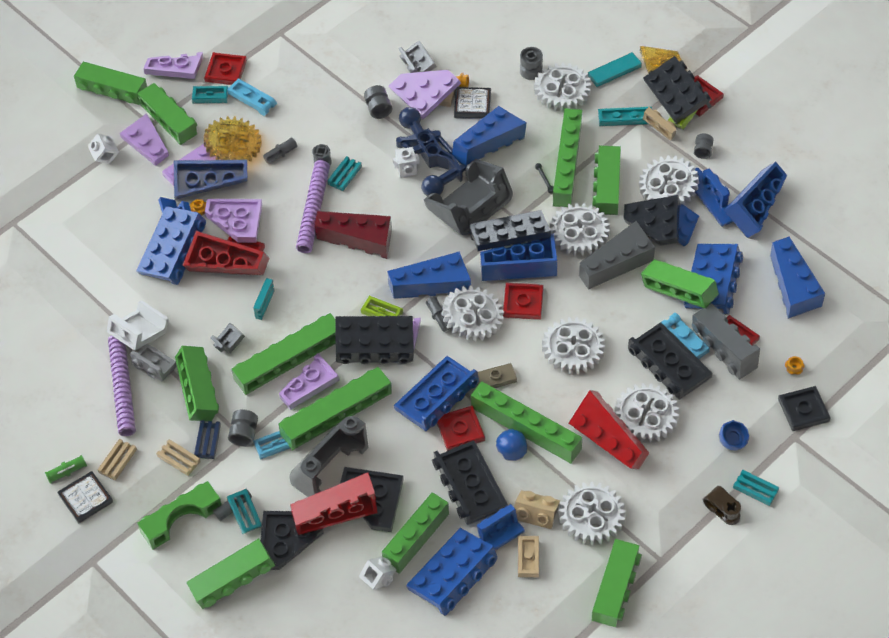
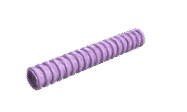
(312, 205)
(121, 387)

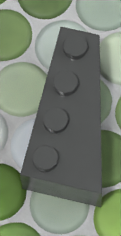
(618, 256)
(726, 341)

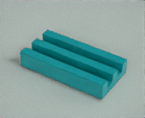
(209, 94)
(341, 172)
(264, 298)
(758, 485)
(251, 527)

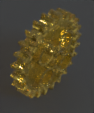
(232, 140)

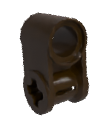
(723, 505)

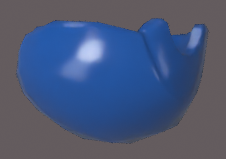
(733, 435)
(512, 444)

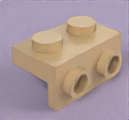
(536, 509)

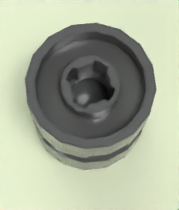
(531, 62)
(378, 102)
(243, 428)

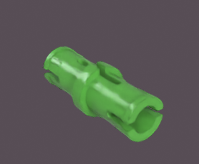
(78, 463)

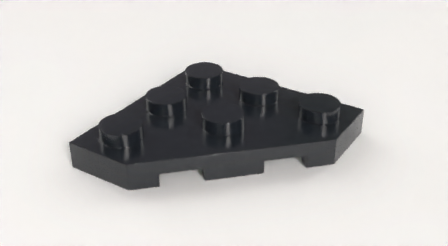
(656, 217)
(387, 495)
(282, 539)

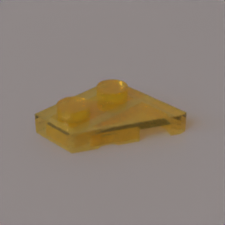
(656, 57)

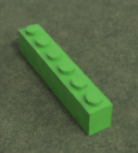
(567, 157)
(285, 354)
(335, 407)
(530, 423)

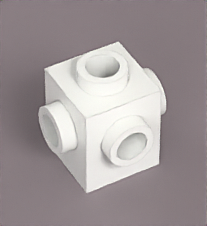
(103, 148)
(406, 162)
(378, 572)

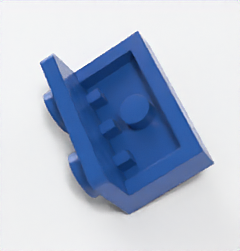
(687, 223)
(500, 527)

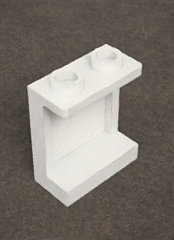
(138, 327)

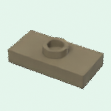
(498, 376)

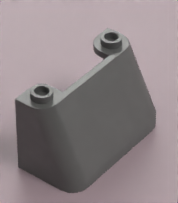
(475, 199)
(345, 437)

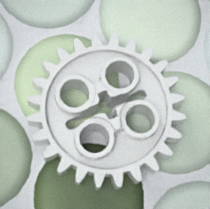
(574, 90)
(655, 176)
(580, 229)
(472, 313)
(573, 345)
(664, 419)
(592, 513)

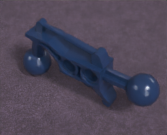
(426, 143)

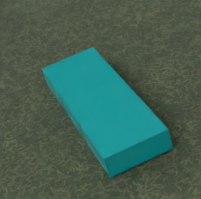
(614, 69)
(622, 116)

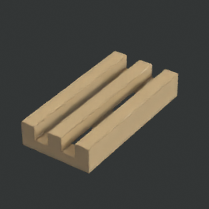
(120, 445)
(166, 449)

